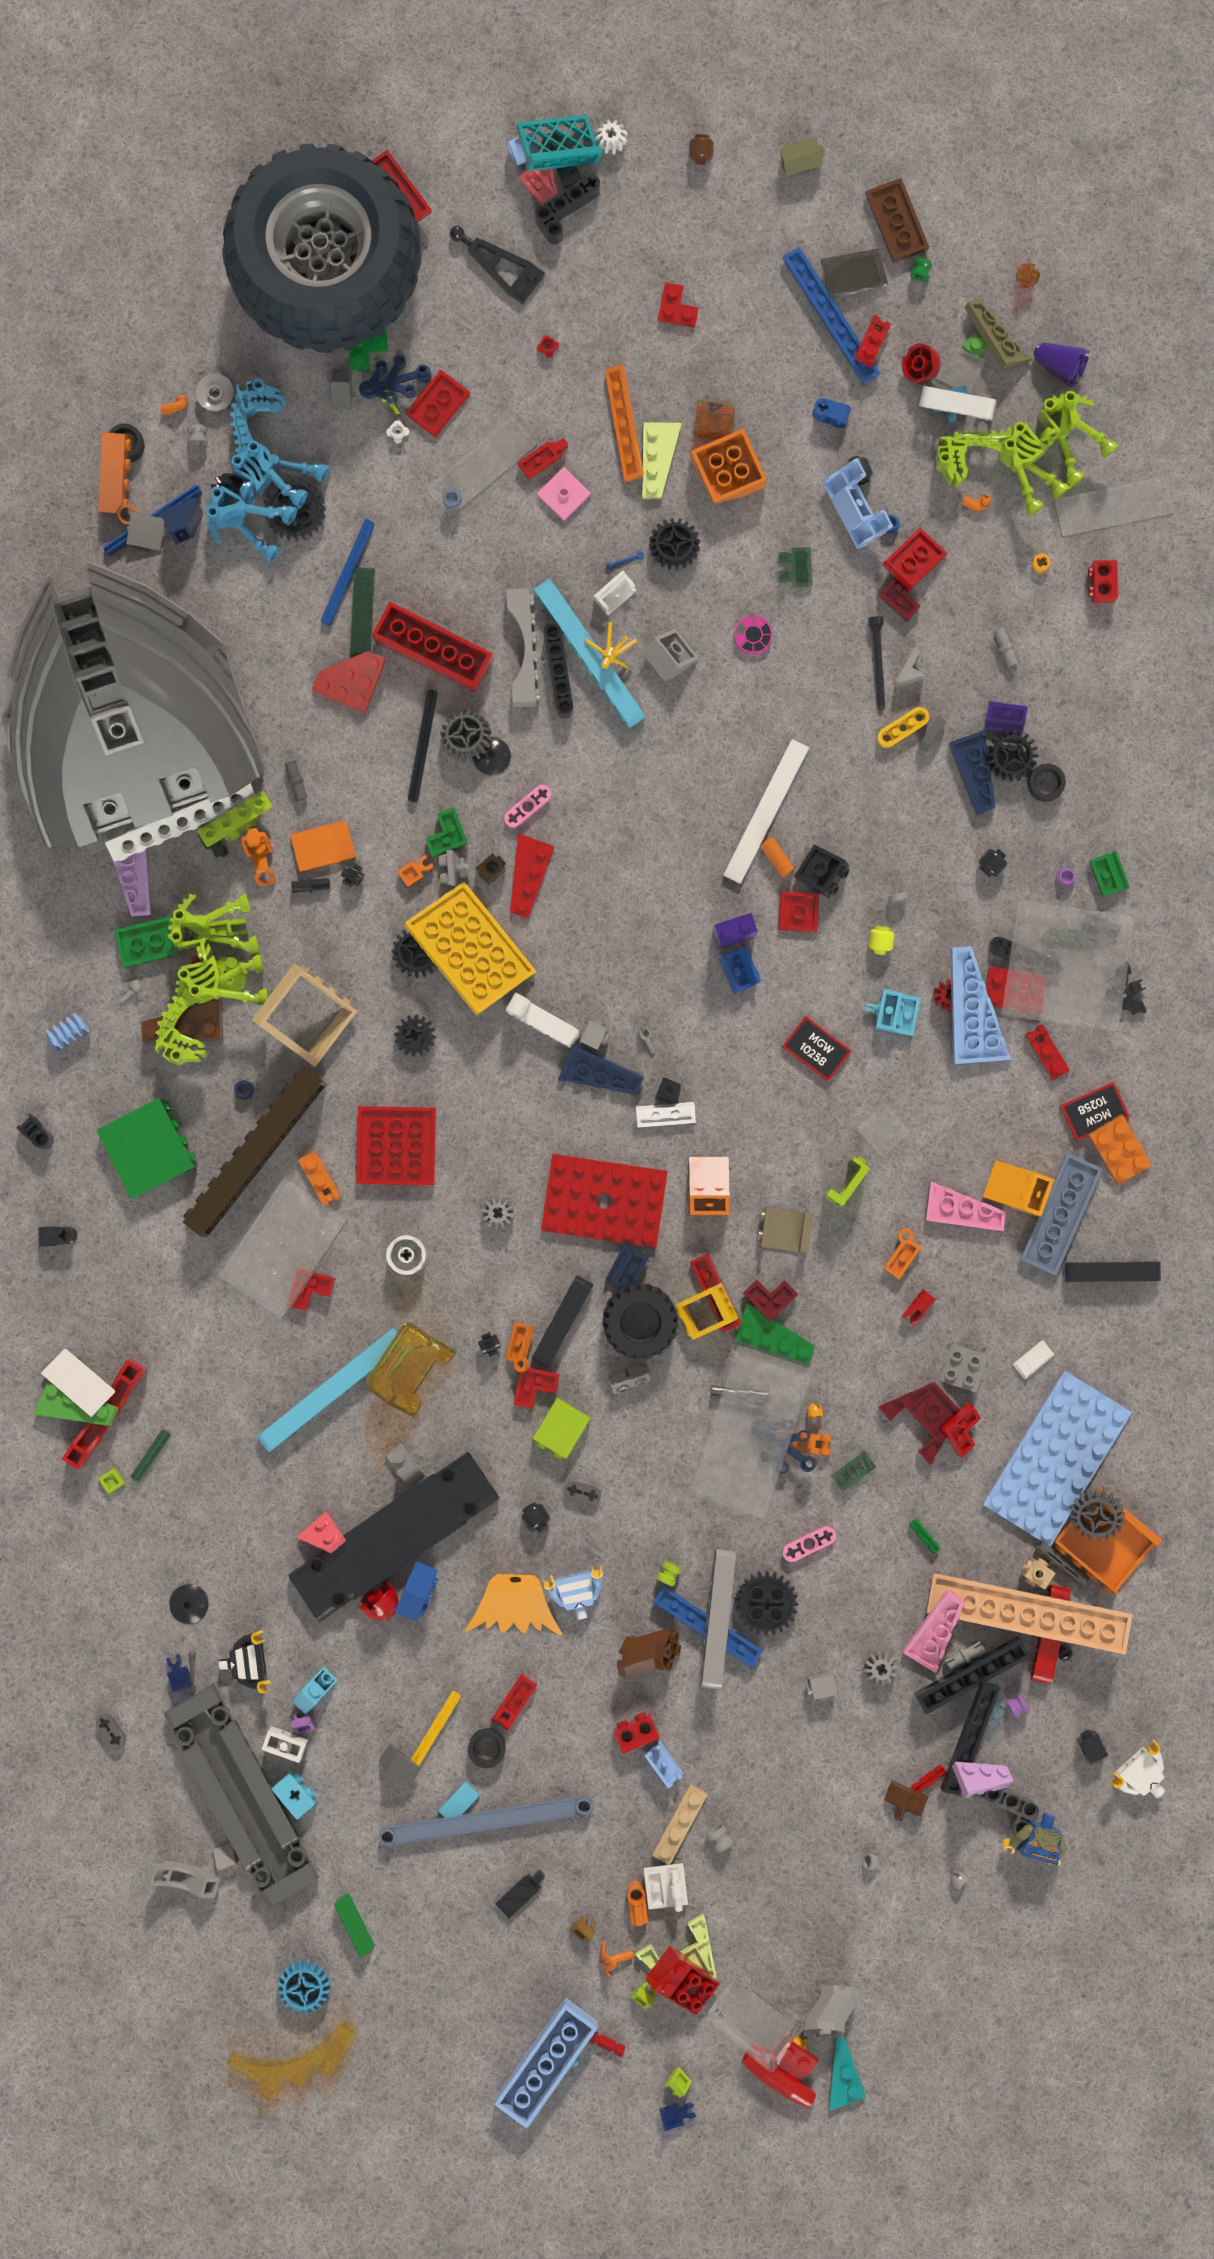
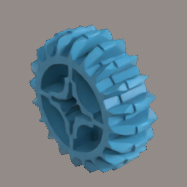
(311, 1985)

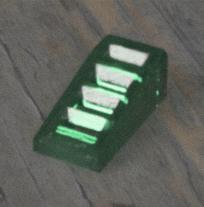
(841, 1482)

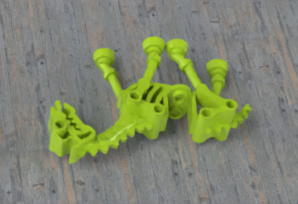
(1021, 448)
(202, 980)

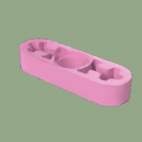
(514, 812)
(798, 1555)

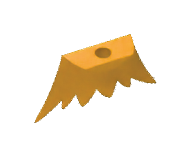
(515, 1603)

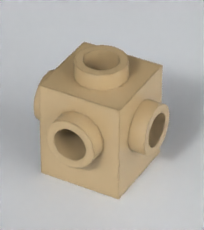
(1044, 1575)

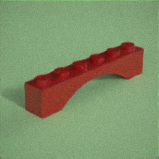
(92, 1434)

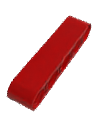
(1048, 1649)

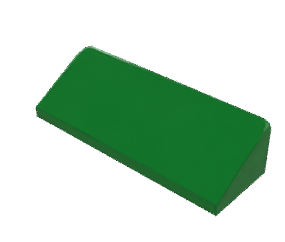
(354, 1925)

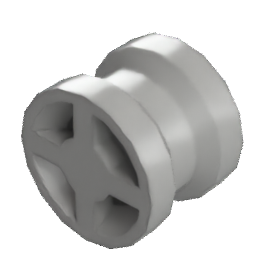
(197, 435)

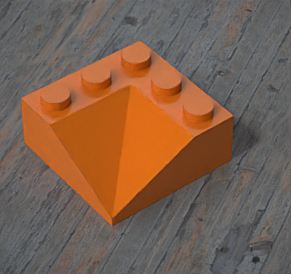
(728, 467)

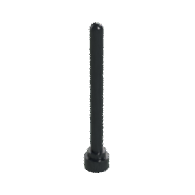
(876, 624)

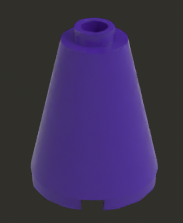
(1062, 361)

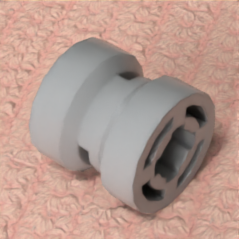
(720, 1838)

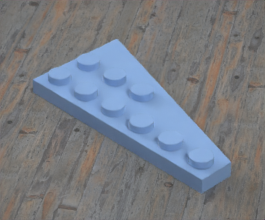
(974, 1021)

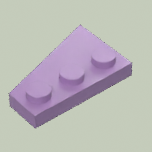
(981, 1777)

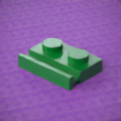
(1109, 874)

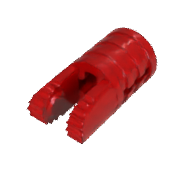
(921, 1304)

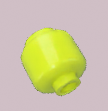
(881, 940)

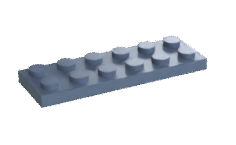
(1061, 1214)

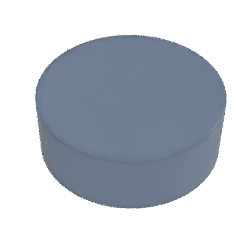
(452, 498)

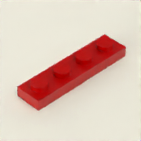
(709, 1277)

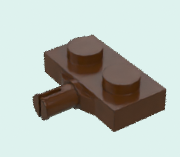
(905, 1800)

